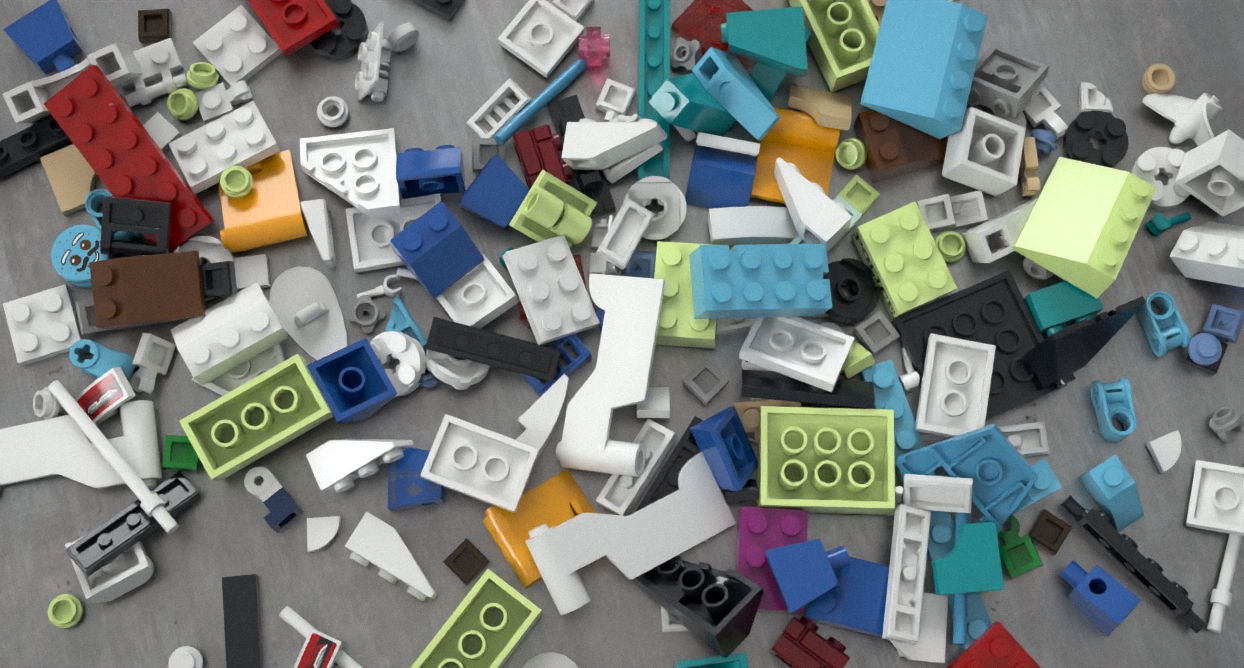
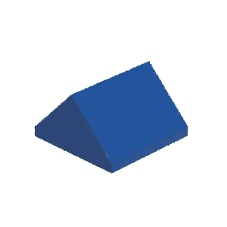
(720, 178)
(352, 382)
(726, 449)

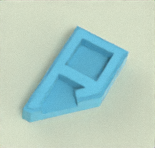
(403, 322)

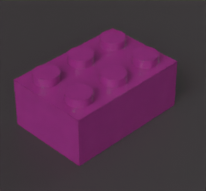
(762, 530)

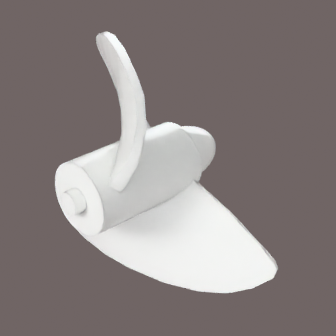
(1189, 115)

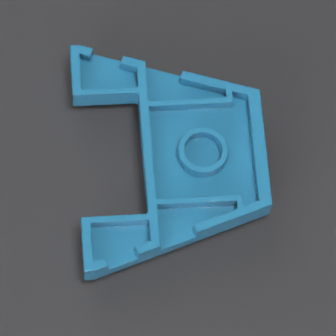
(988, 457)

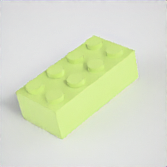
(840, 38)
(256, 418)
(482, 628)

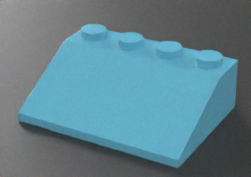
(925, 64)

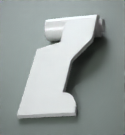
(619, 378)
(63, 449)
(632, 541)

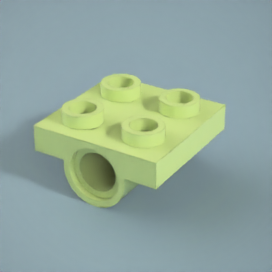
(554, 210)

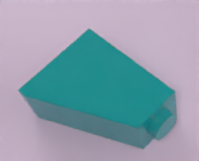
(769, 37)
(688, 105)

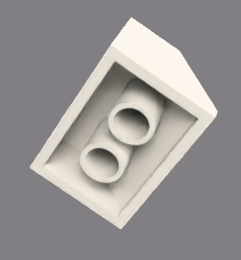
(1211, 253)
(228, 334)

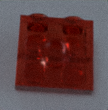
(703, 22)

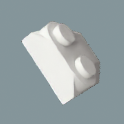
(116, 577)

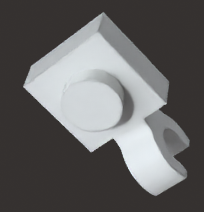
(219, 101)
(1043, 110)
(153, 358)

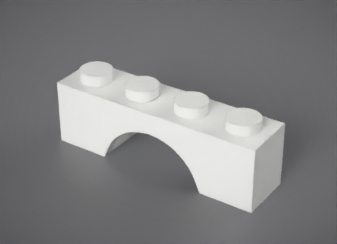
(28, 100)

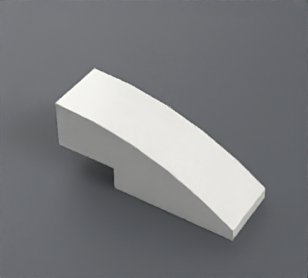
(750, 225)
(544, 416)

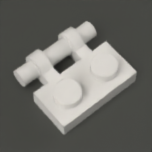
(155, 62)

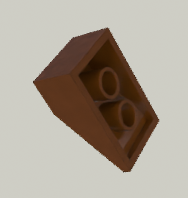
(896, 147)
(147, 289)

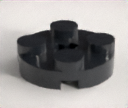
(352, 33)
(1100, 124)
(866, 294)

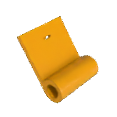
(796, 141)
(268, 211)
(541, 505)

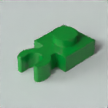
(179, 454)
(1018, 552)

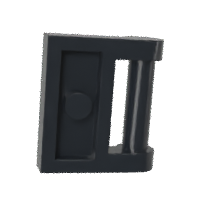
(137, 217)

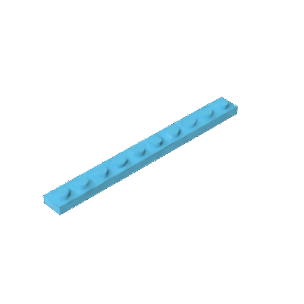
(941, 538)

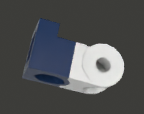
(268, 488)

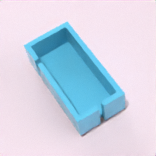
(760, 281)

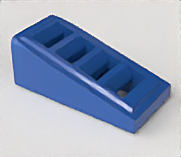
(583, 358)

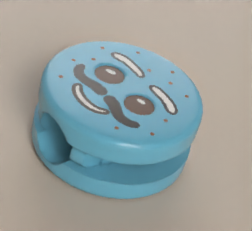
(74, 252)

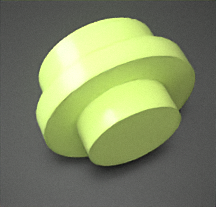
(202, 75)
(182, 104)
(851, 153)
(236, 181)
(951, 245)
(65, 611)

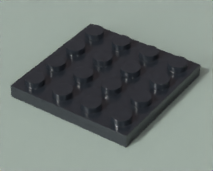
(987, 314)

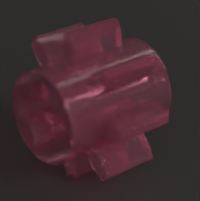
(594, 46)

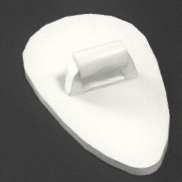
(309, 311)

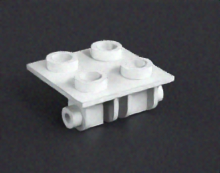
(375, 62)

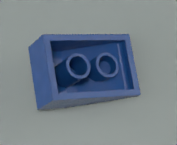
(856, 601)

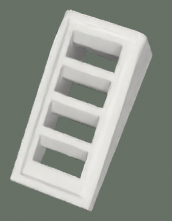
(501, 95)
(319, 222)

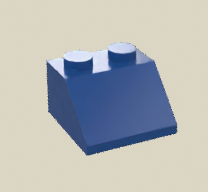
(430, 172)
(437, 250)

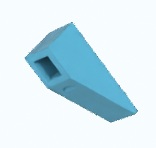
(735, 91)

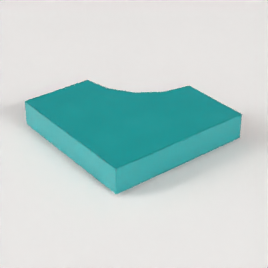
(972, 564)

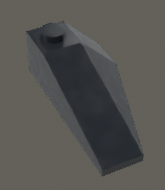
(1073, 347)
(707, 601)

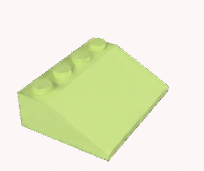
(1085, 223)
(826, 460)

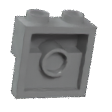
(1005, 81)

